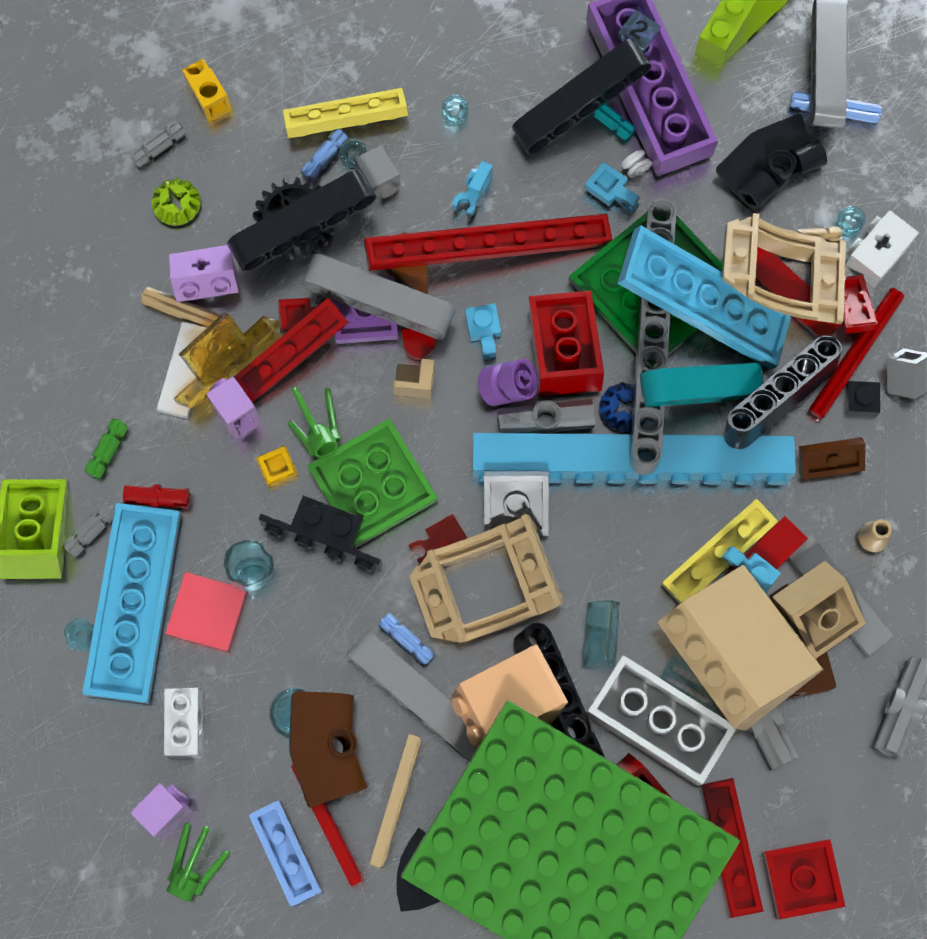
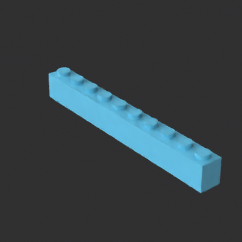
(608, 457)

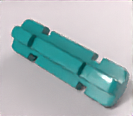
(614, 121)

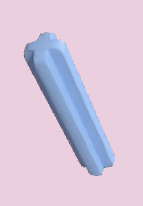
(855, 110)

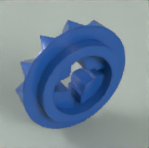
(609, 404)

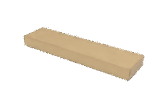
(395, 801)

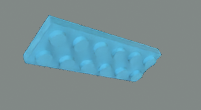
(700, 298)
(132, 603)

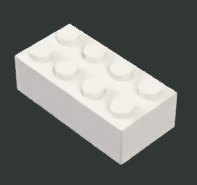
(661, 721)

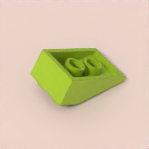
(32, 528)

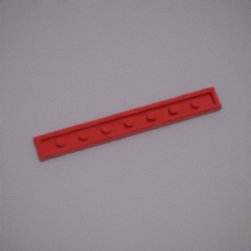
(487, 242)

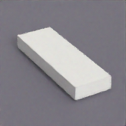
(178, 373)

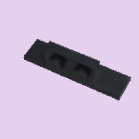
(324, 528)

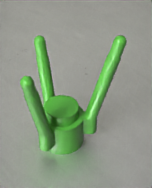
(321, 439)
(183, 880)

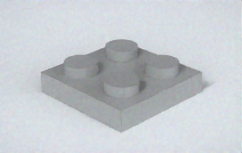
(514, 494)

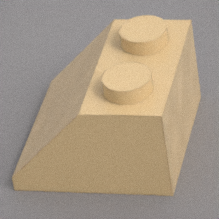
(820, 608)

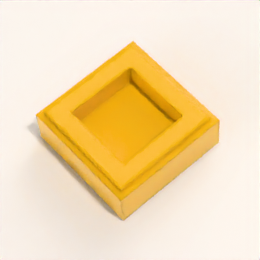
(277, 466)

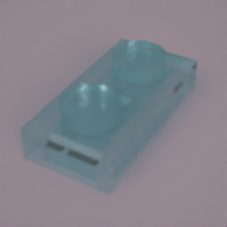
(601, 634)

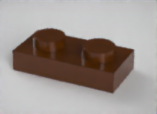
(832, 458)

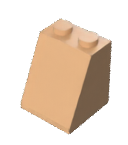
(521, 679)

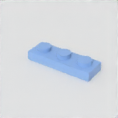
(285, 853)

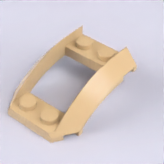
(827, 268)
(528, 563)

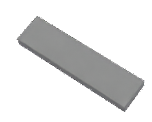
(874, 632)

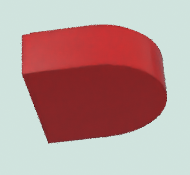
(417, 344)

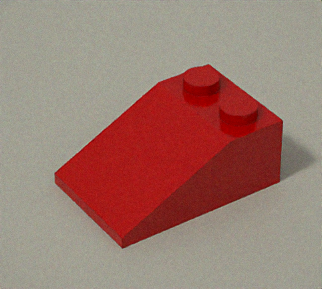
(566, 343)

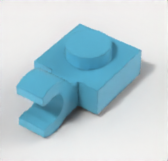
(477, 184)
(609, 186)
(484, 326)
(759, 568)

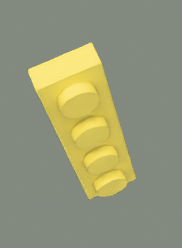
(345, 113)
(708, 563)

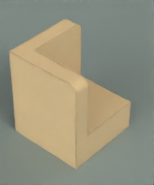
(414, 379)

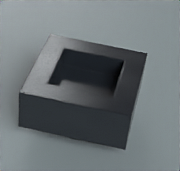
(863, 398)

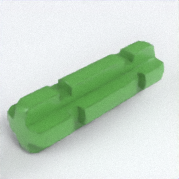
(106, 448)

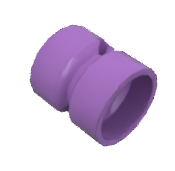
(508, 382)

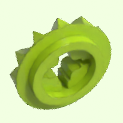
(169, 213)

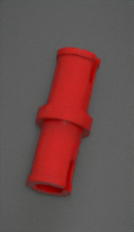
(156, 496)

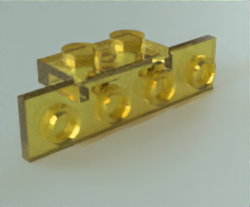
(218, 352)

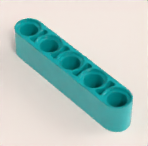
(700, 384)

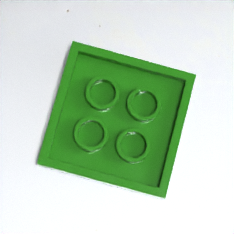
(374, 480)

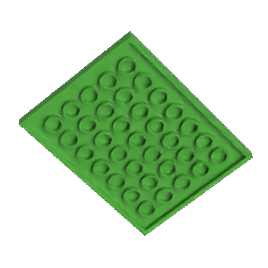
(565, 843)

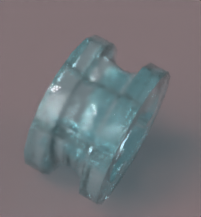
(462, 116)
(351, 144)
(856, 215)

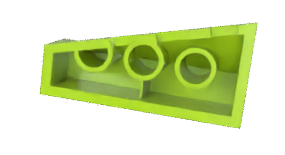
(733, 26)

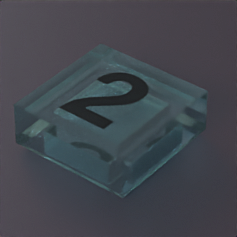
(641, 29)

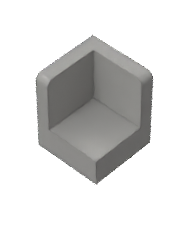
(907, 373)

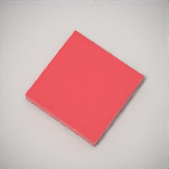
(206, 612)

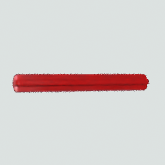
(855, 355)

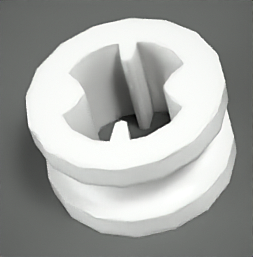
(636, 163)

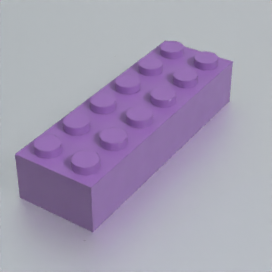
(663, 100)

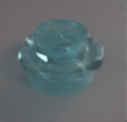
(73, 628)

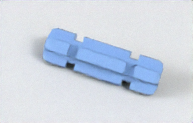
(323, 155)
(406, 639)

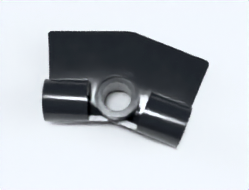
(750, 165)

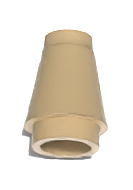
(871, 539)

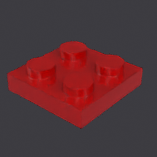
(804, 879)

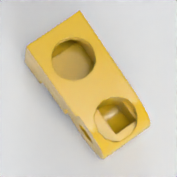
(207, 90)

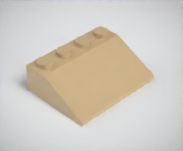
(740, 647)

